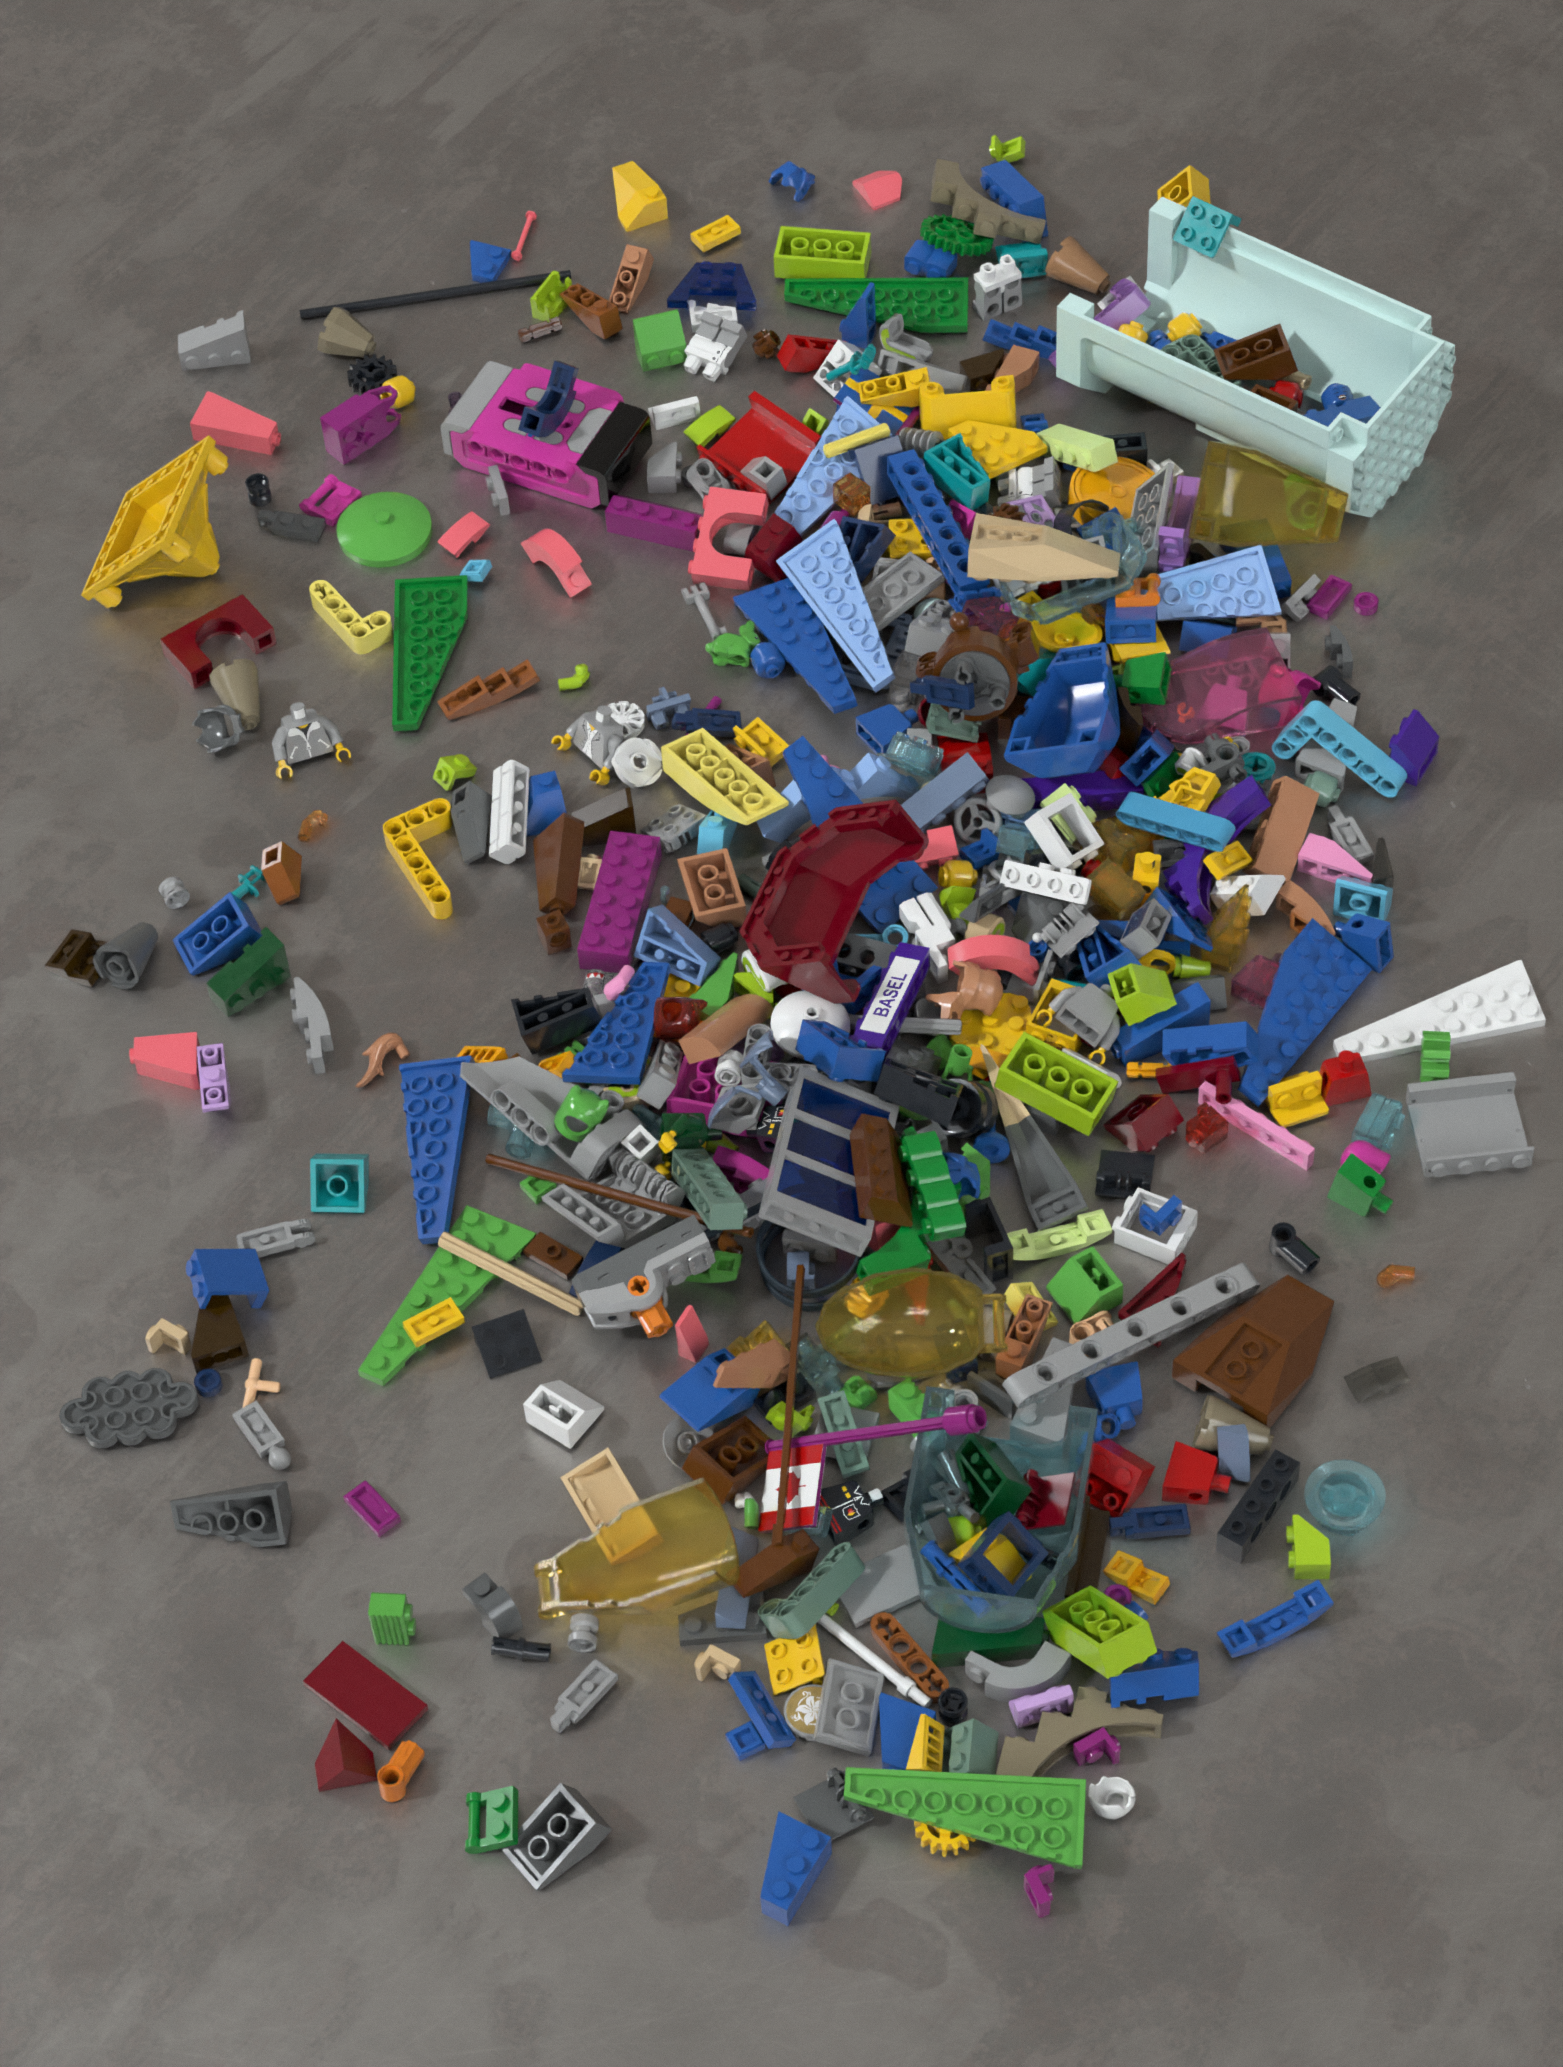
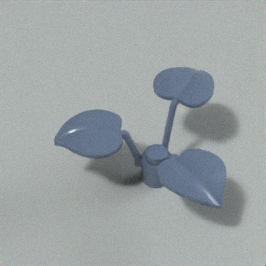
(767, 1087)

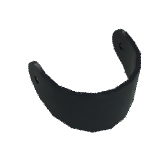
(1064, 517)

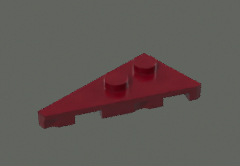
(1157, 1290)

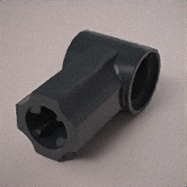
(1335, 687)
(1292, 1249)

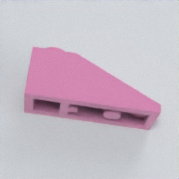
(1329, 861)

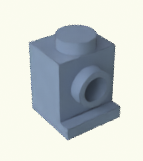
(799, 1258)

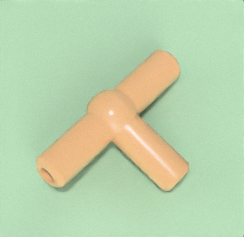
(253, 1383)

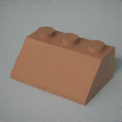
(713, 888)

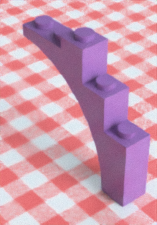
(1174, 538)

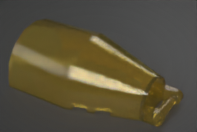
(644, 1558)

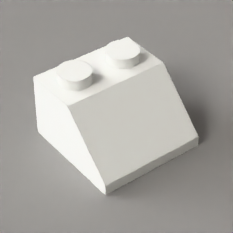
(1261, 889)

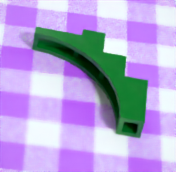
(907, 1246)

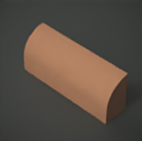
(1282, 829)
(725, 1027)

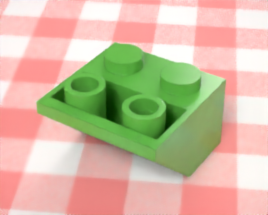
(1085, 1286)

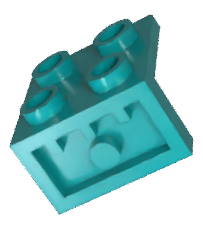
(1204, 227)
(1028, 257)

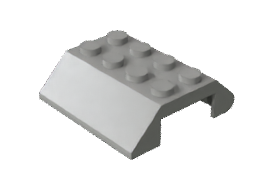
(614, 1220)

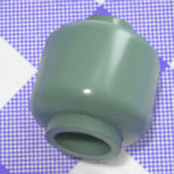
(1325, 785)

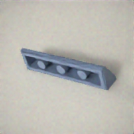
(731, 1606)

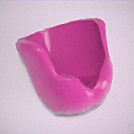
(1368, 1154)

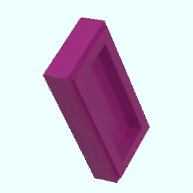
(1329, 596)
(372, 1508)

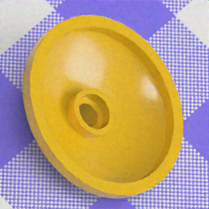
(1067, 633)

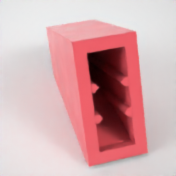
(168, 1058)

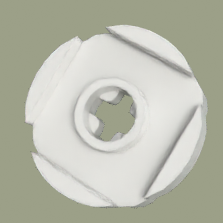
(624, 762)

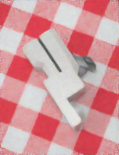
(932, 930)

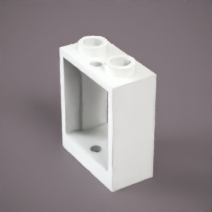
(1051, 841)
(1144, 1245)

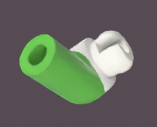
(751, 1509)

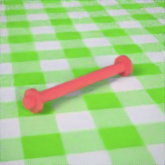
(531, 216)

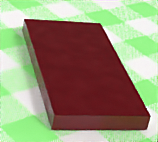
(365, 1695)

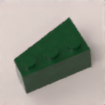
(251, 975)
(991, 1479)

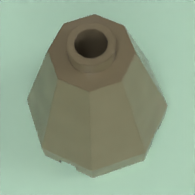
(345, 335)

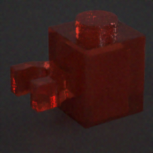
(1206, 1129)

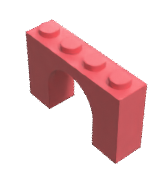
(724, 508)

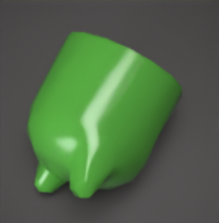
(583, 1105)

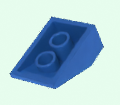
(218, 935)

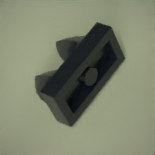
(803, 1394)

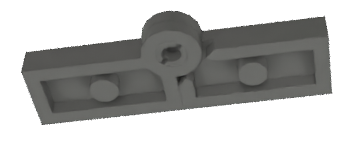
(953, 1257)

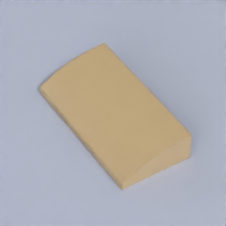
(599, 1488)

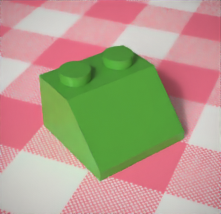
(659, 340)

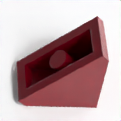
(344, 1760)

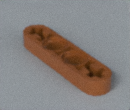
(908, 1658)

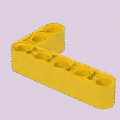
(402, 840)

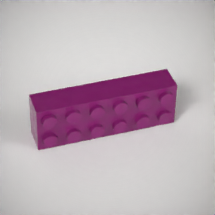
(619, 901)

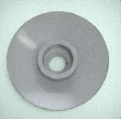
(672, 1439)

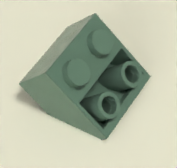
(970, 1748)

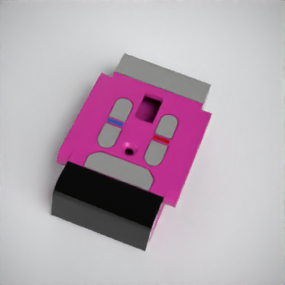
(578, 462)

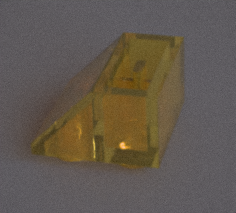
(1116, 890)

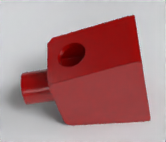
(1344, 1079)
(1192, 1476)

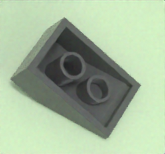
(557, 1836)

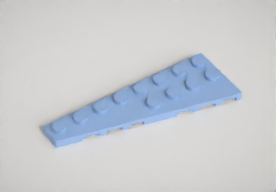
(813, 488)

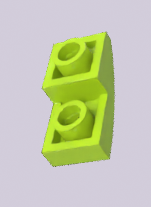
(708, 425)

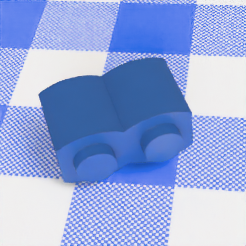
(928, 261)

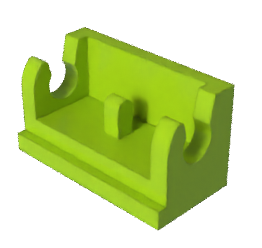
(546, 300)

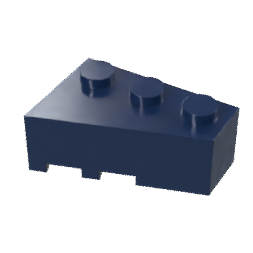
(865, 543)

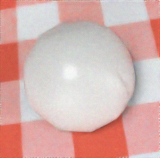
(1112, 1797)

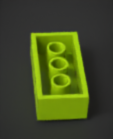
(821, 253)
(1056, 1083)
(1099, 1632)

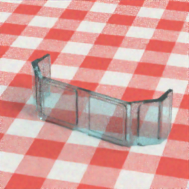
(1083, 594)

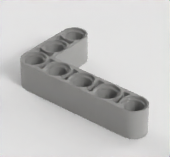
(781, 1071)

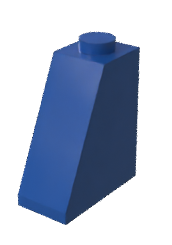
(1147, 757)
(898, 1729)

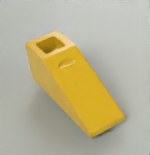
(895, 389)

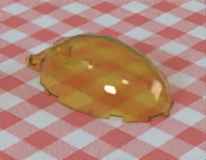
(910, 1324)

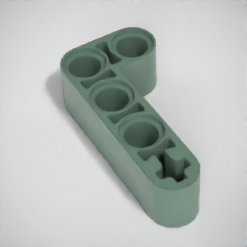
(1197, 353)
(814, 1596)

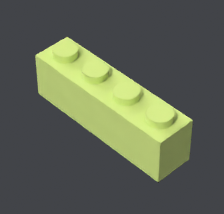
(1078, 447)

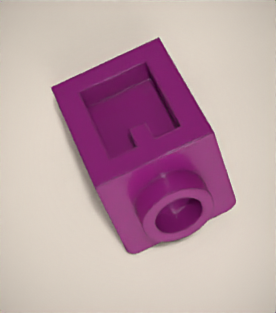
(1093, 1747)
(1037, 1888)

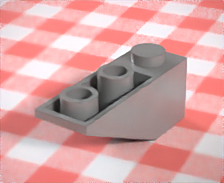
(660, 1074)

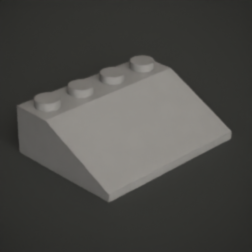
(1151, 510)

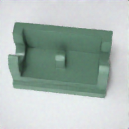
(939, 724)

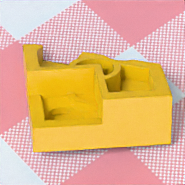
(1193, 790)

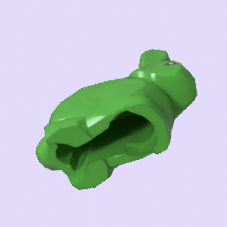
(734, 648)

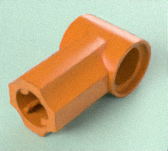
(399, 1770)

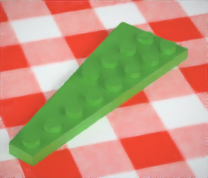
(1014, 1812)

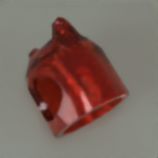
(676, 1016)

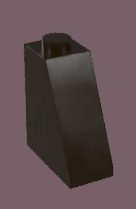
(606, 815)
(217, 1335)

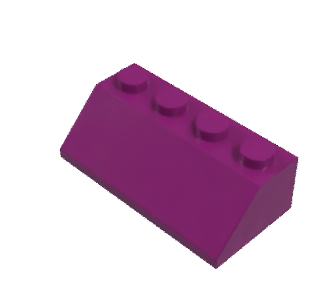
(652, 522)

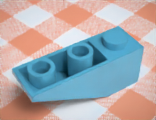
(715, 833)

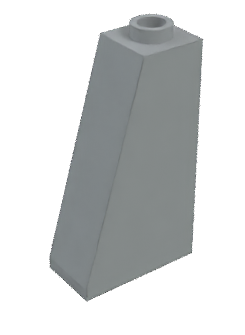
(1317, 758)

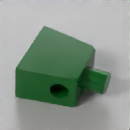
(1146, 679)
(1359, 1188)

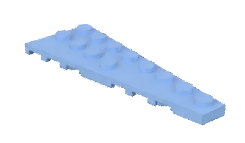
(830, 585)
(1218, 588)

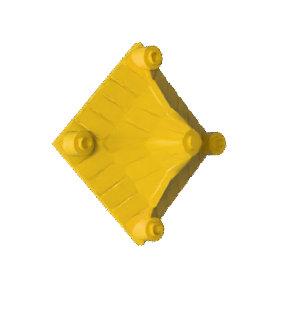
(161, 527)

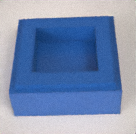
(745, 1740)

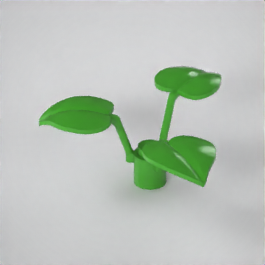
(954, 1061)

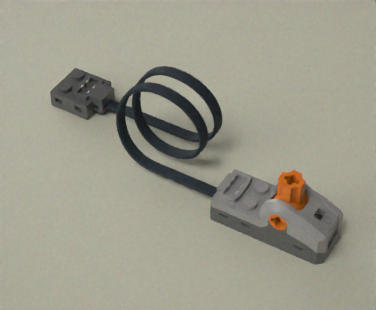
(633, 1283)

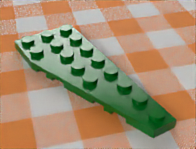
(925, 303)
(426, 629)

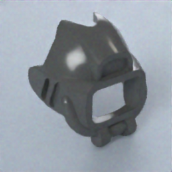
(214, 727)

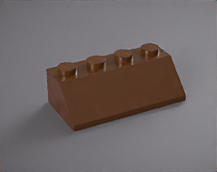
(879, 1172)

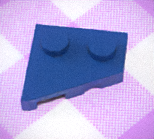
(487, 261)

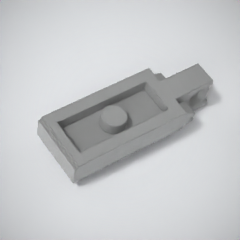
(1348, 835)
(582, 1695)

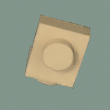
(169, 1334)

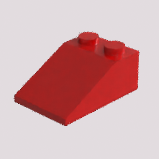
(956, 748)

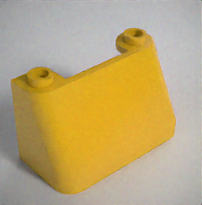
(944, 411)

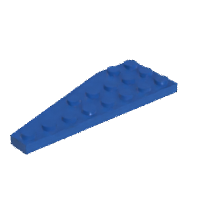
(1306, 993)

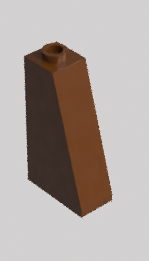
(558, 863)

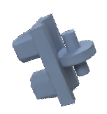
(665, 705)

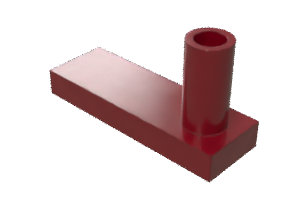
(1192, 1075)

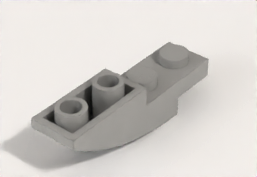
(895, 363)
(312, 1023)

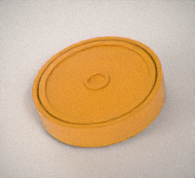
(1110, 485)

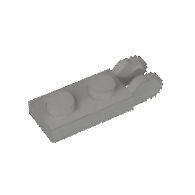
(277, 1237)

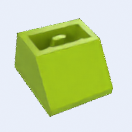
(1141, 992)

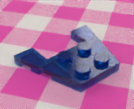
(714, 280)

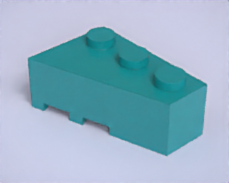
(958, 472)

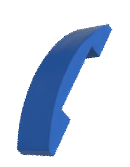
(1276, 1623)

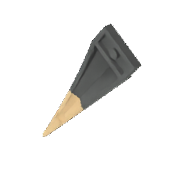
(1045, 1181)

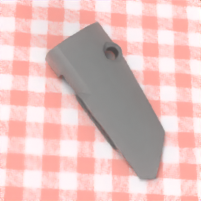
(531, 1100)

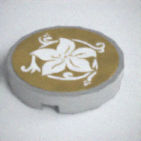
(802, 1710)

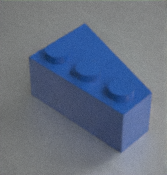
(1102, 955)
(837, 1054)

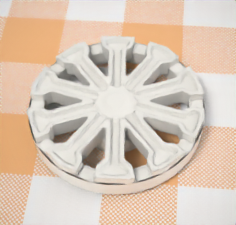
(628, 718)

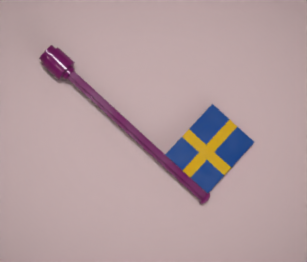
(895, 417)

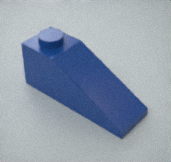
(860, 323)

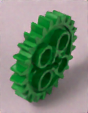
(954, 236)

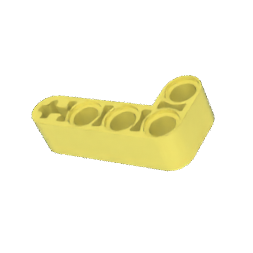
(357, 632)

